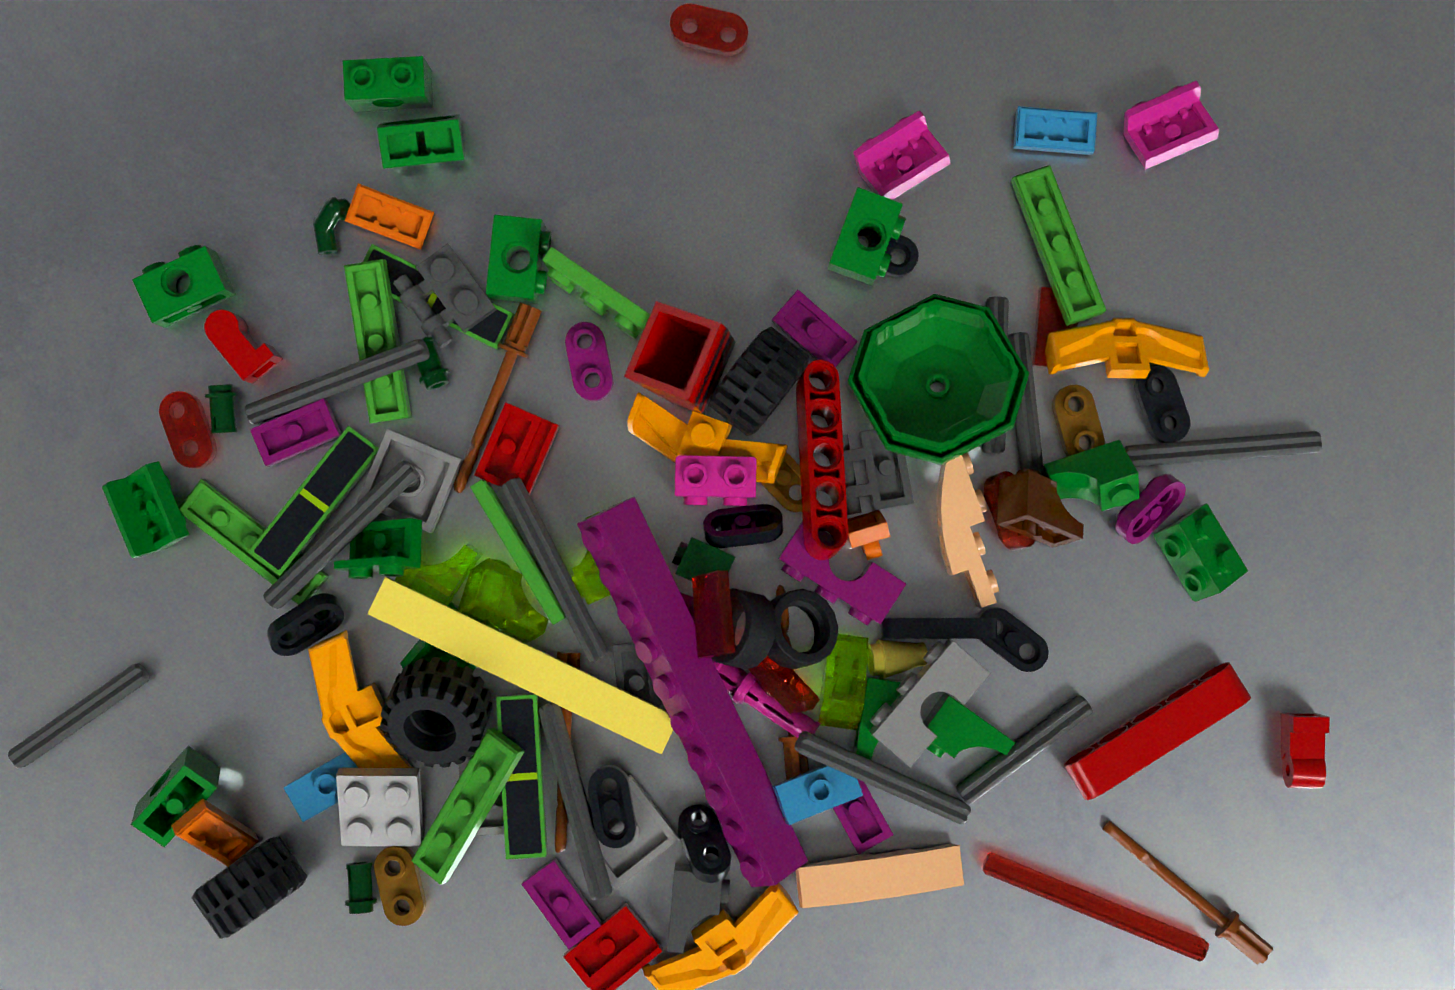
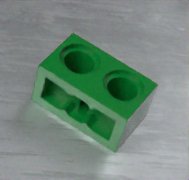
(421, 141)

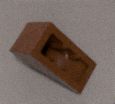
(1034, 509)

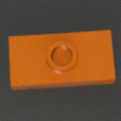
(389, 216)
(215, 832)

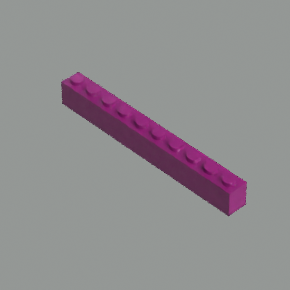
(692, 693)

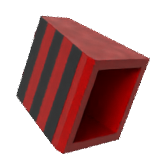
(681, 357)

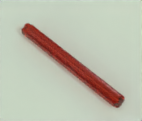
(1095, 907)

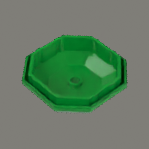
(944, 344)

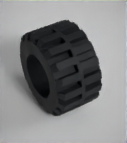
(759, 381)
(430, 735)
(249, 887)

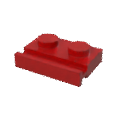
(516, 447)
(613, 951)

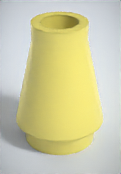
(894, 657)

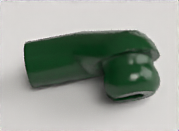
(325, 222)

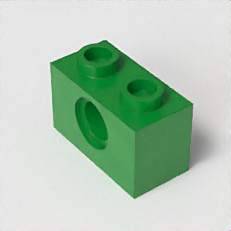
(387, 84)
(873, 213)
(510, 236)
(207, 285)
(175, 793)

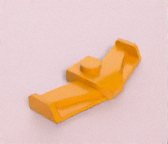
(1126, 348)
(699, 438)
(350, 712)
(725, 945)

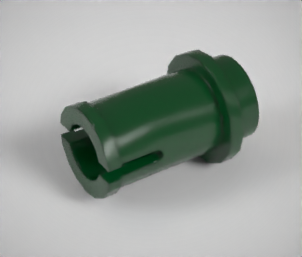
(432, 369)
(222, 408)
(360, 888)

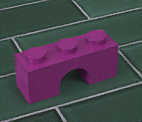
(868, 594)

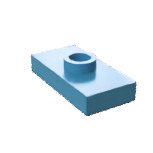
(1055, 130)
(317, 788)
(815, 793)

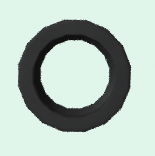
(824, 626)
(758, 630)

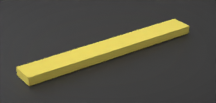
(522, 664)

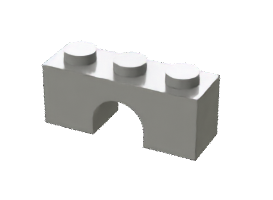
(947, 670)

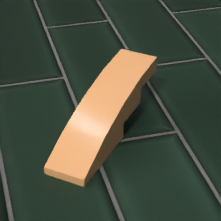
(879, 876)

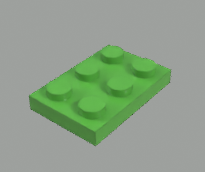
(595, 293)

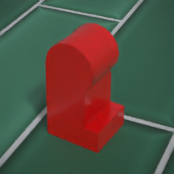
(231, 338)
(1303, 749)

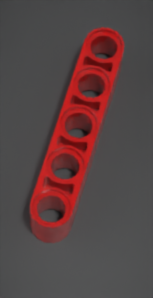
(814, 476)
(1157, 731)

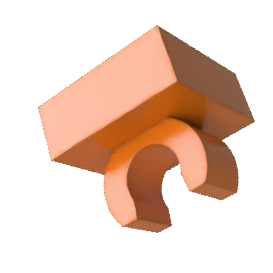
(866, 531)

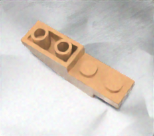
(956, 511)

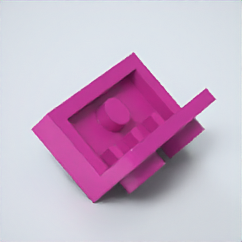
(1169, 125)
(900, 157)
(715, 477)

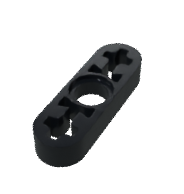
(939, 628)

